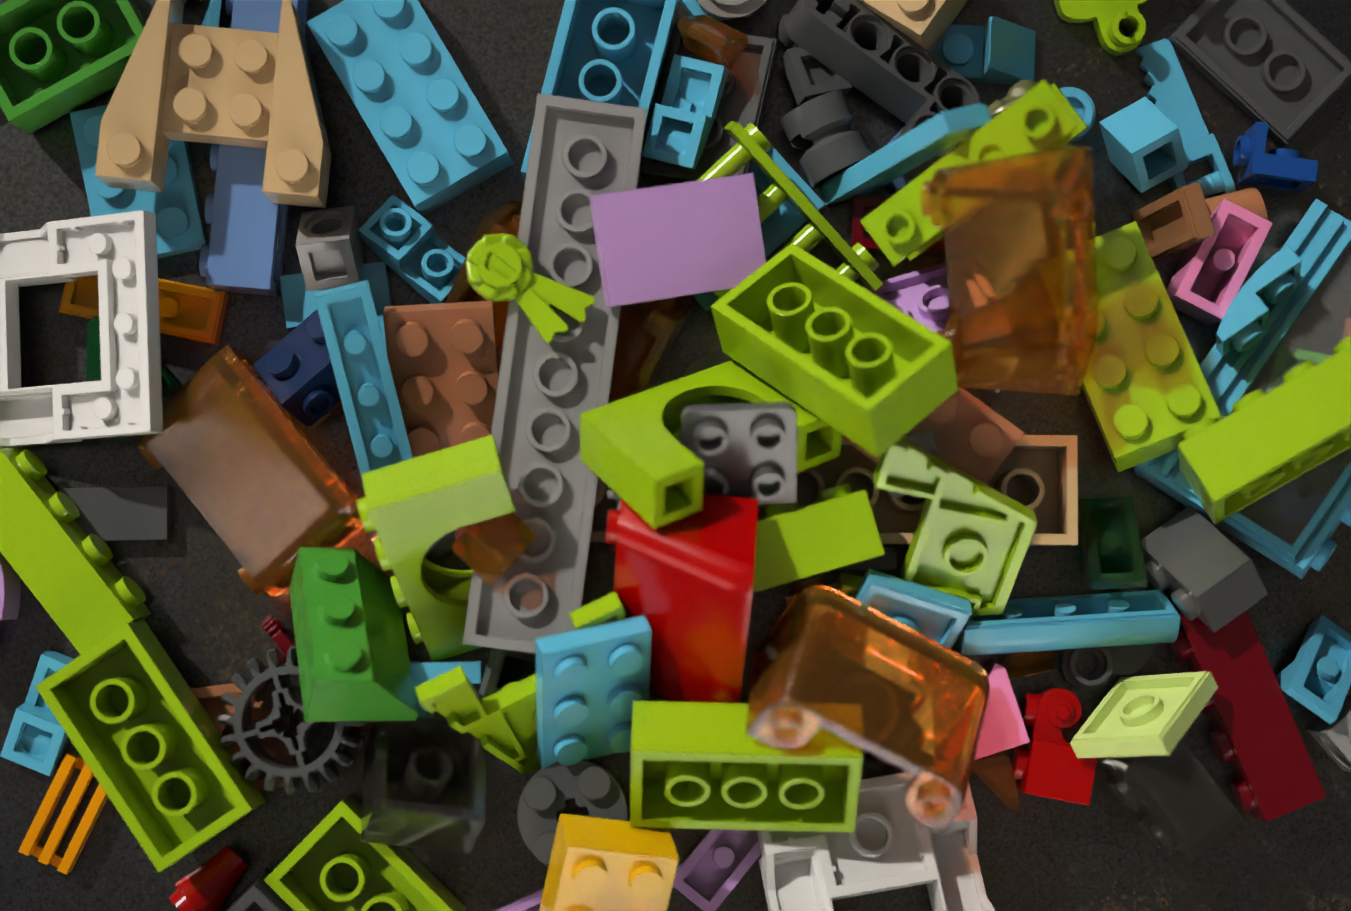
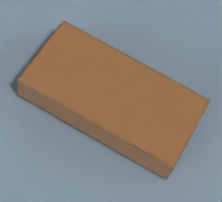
(1175, 221)

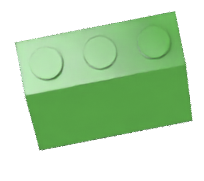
(349, 639)

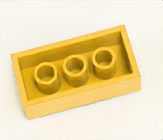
(609, 866)

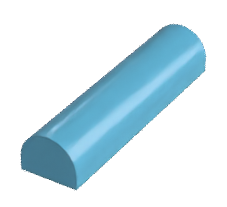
(1072, 623)

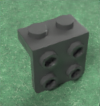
(745, 449)

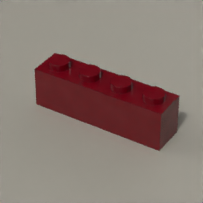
(1250, 718)

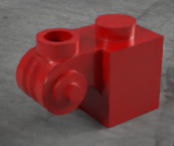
(1048, 763)

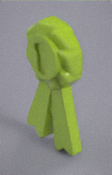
(503, 270)

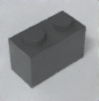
(1201, 570)

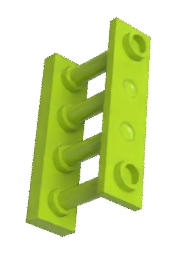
(1031, 124)
(754, 145)

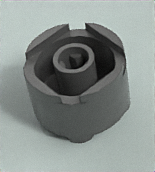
(548, 792)

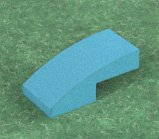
(686, 113)
(35, 733)

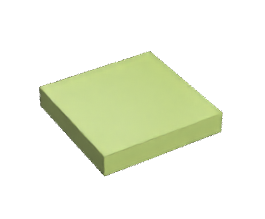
(1144, 715)

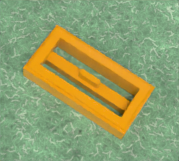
(47, 854)

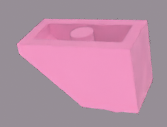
(1217, 267)

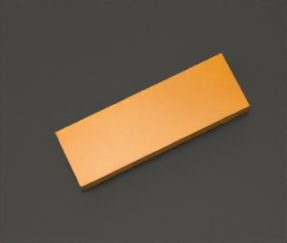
(183, 308)

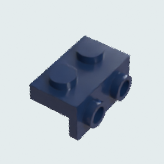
(301, 372)

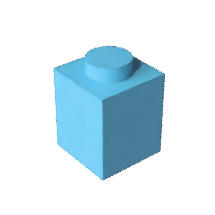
(1143, 144)

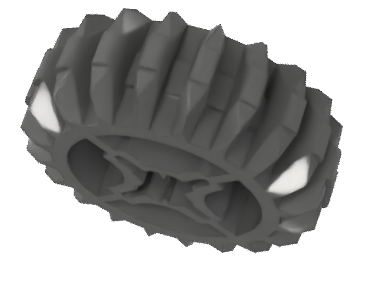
(285, 694)

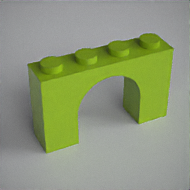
(638, 449)
(415, 507)

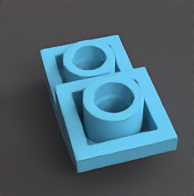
(412, 250)
(1247, 313)

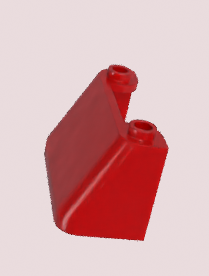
(694, 591)

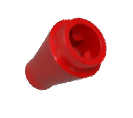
(210, 883)

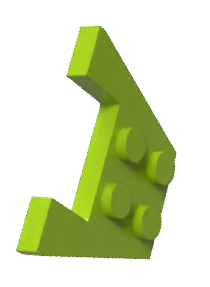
(966, 535)
(507, 718)

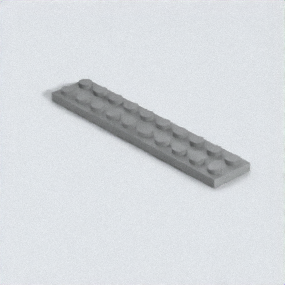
(543, 388)

